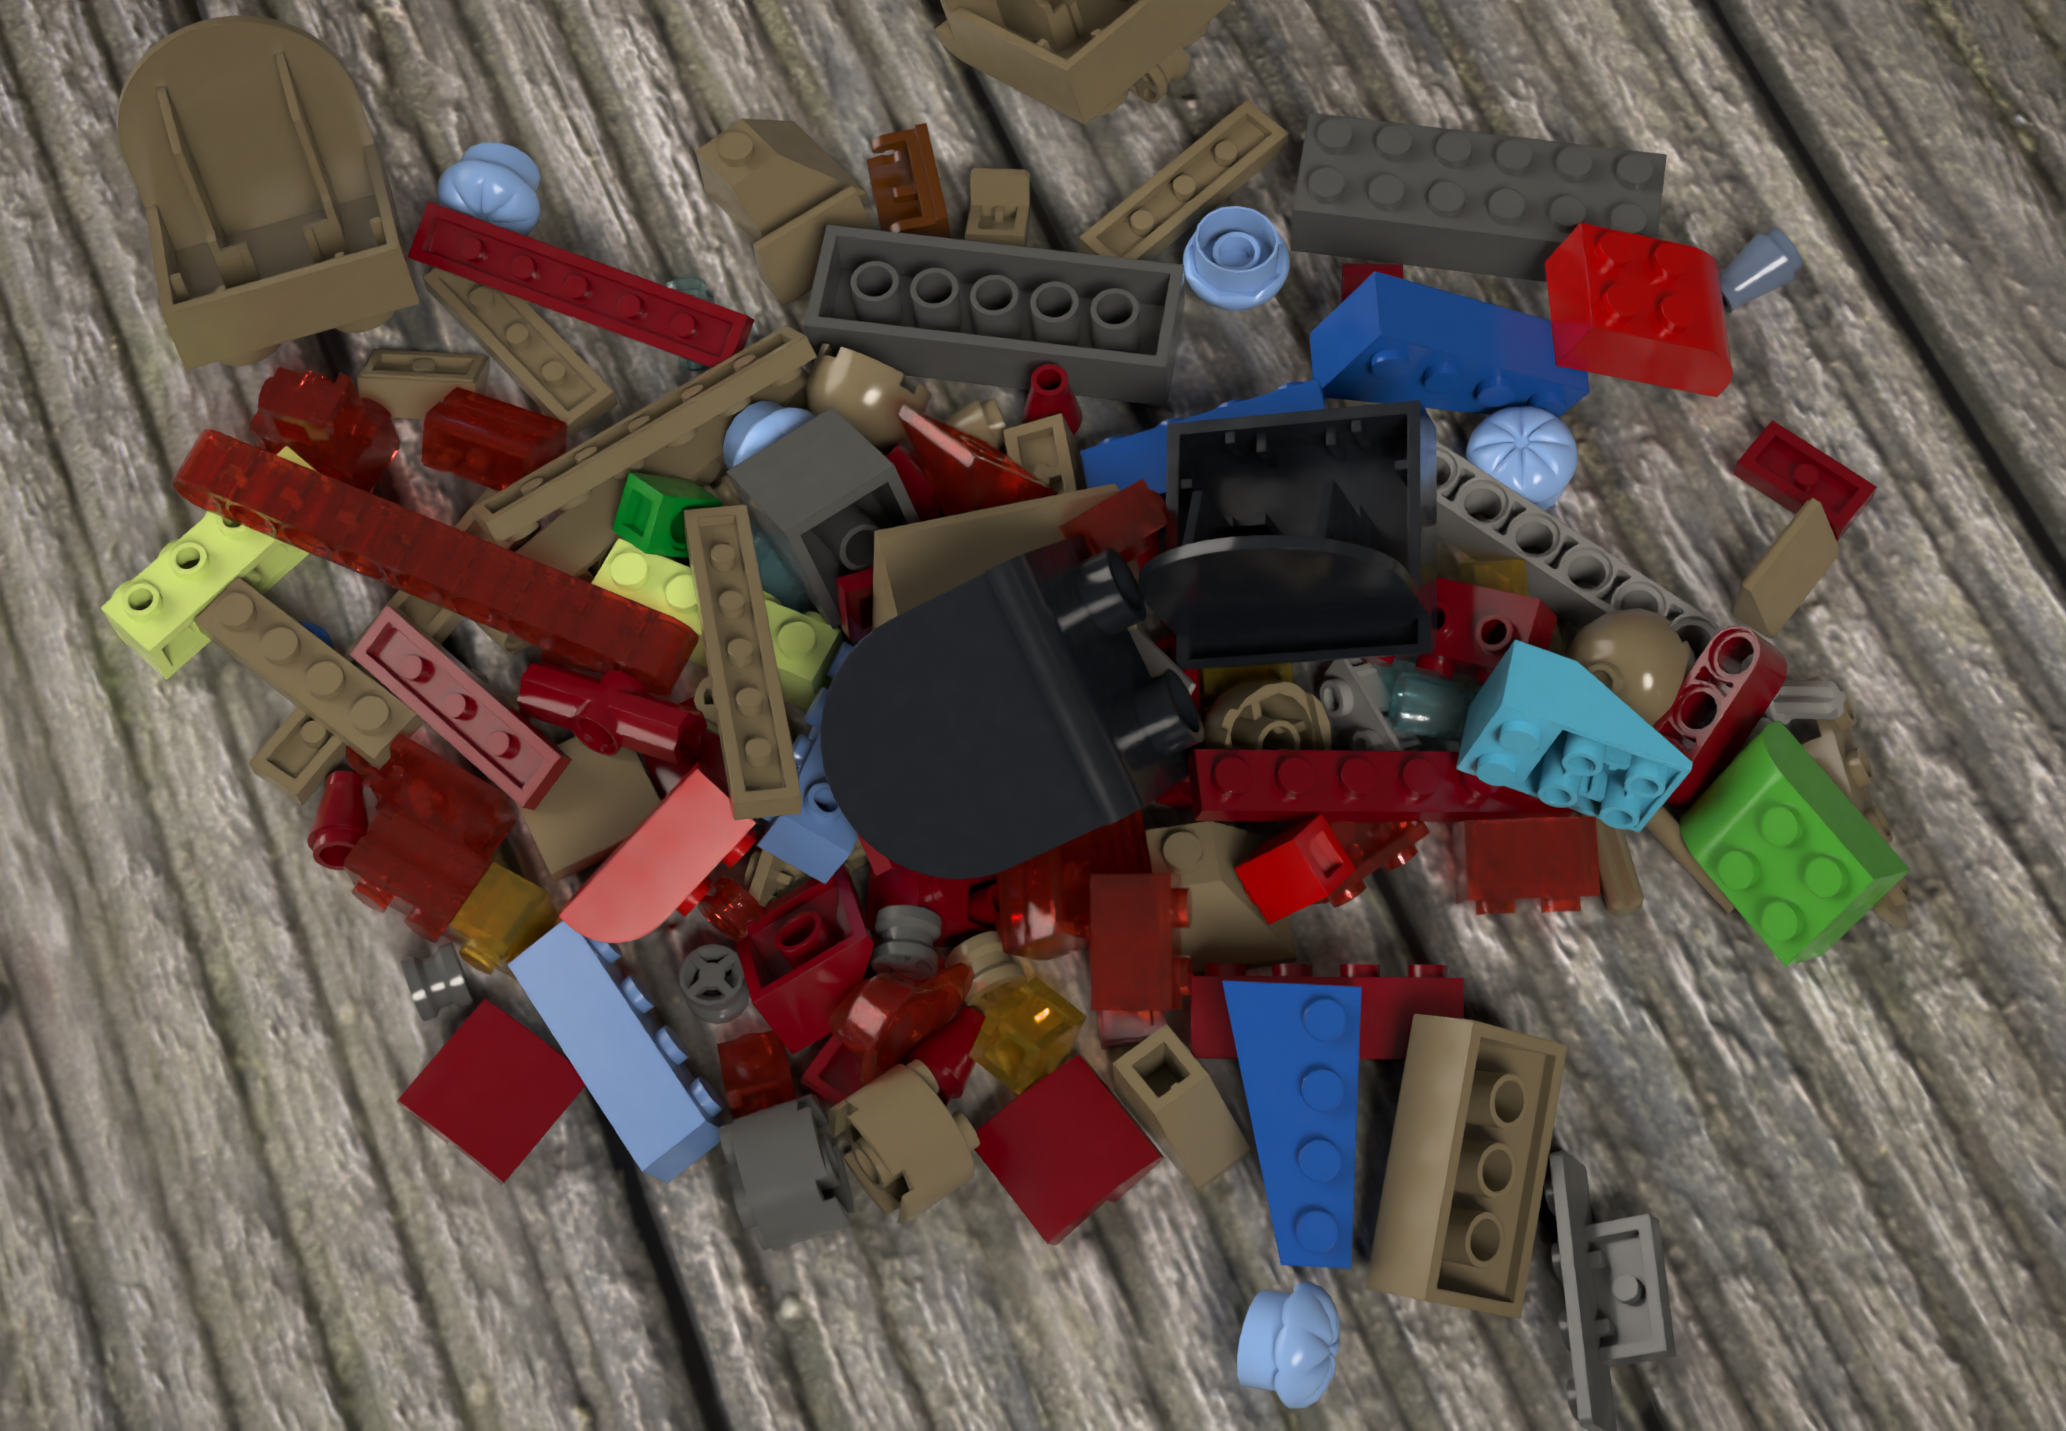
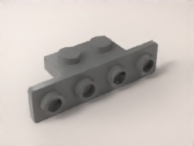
(1611, 1291)

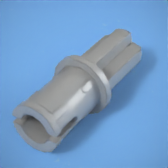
(1806, 701)

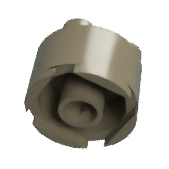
(905, 1141)

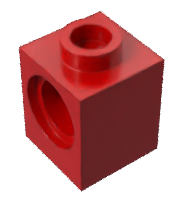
(1294, 869)

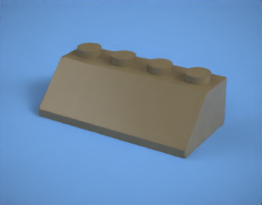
(942, 553)
(1466, 1165)

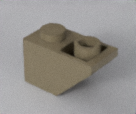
(1179, 1107)

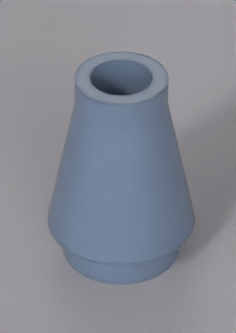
(1759, 269)

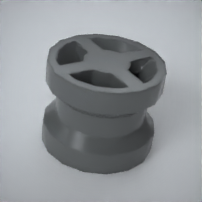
(907, 941)
(709, 970)
(437, 981)

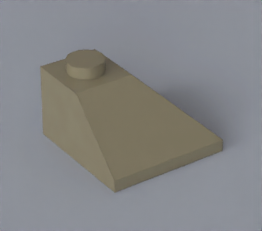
(769, 174)
(1224, 920)

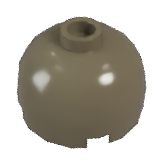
(863, 393)
(1635, 658)
(1266, 717)

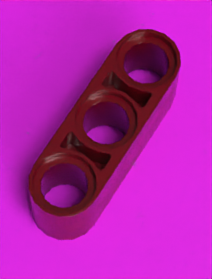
(1739, 701)

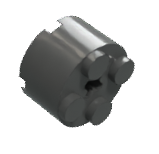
(789, 1174)

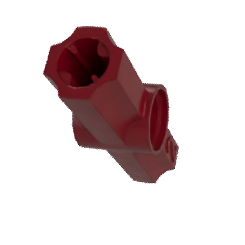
(612, 713)

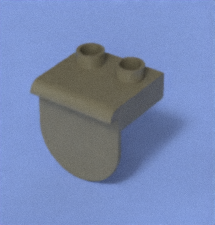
(1072, 51)
(260, 191)

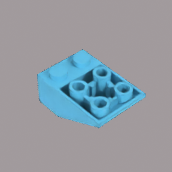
(1568, 741)

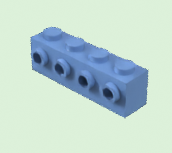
(821, 835)
(621, 1050)

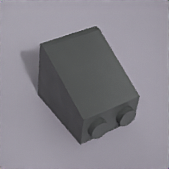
(820, 502)

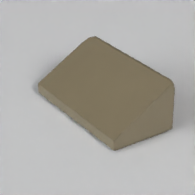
(791, 253)
(416, 380)
(1787, 571)

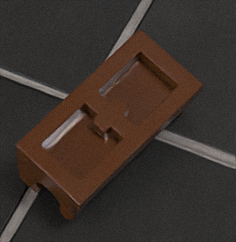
(908, 184)

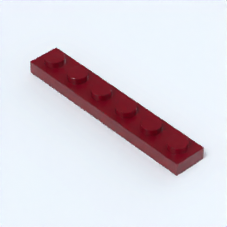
(579, 287)
(1349, 788)

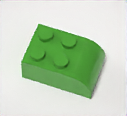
(1789, 847)

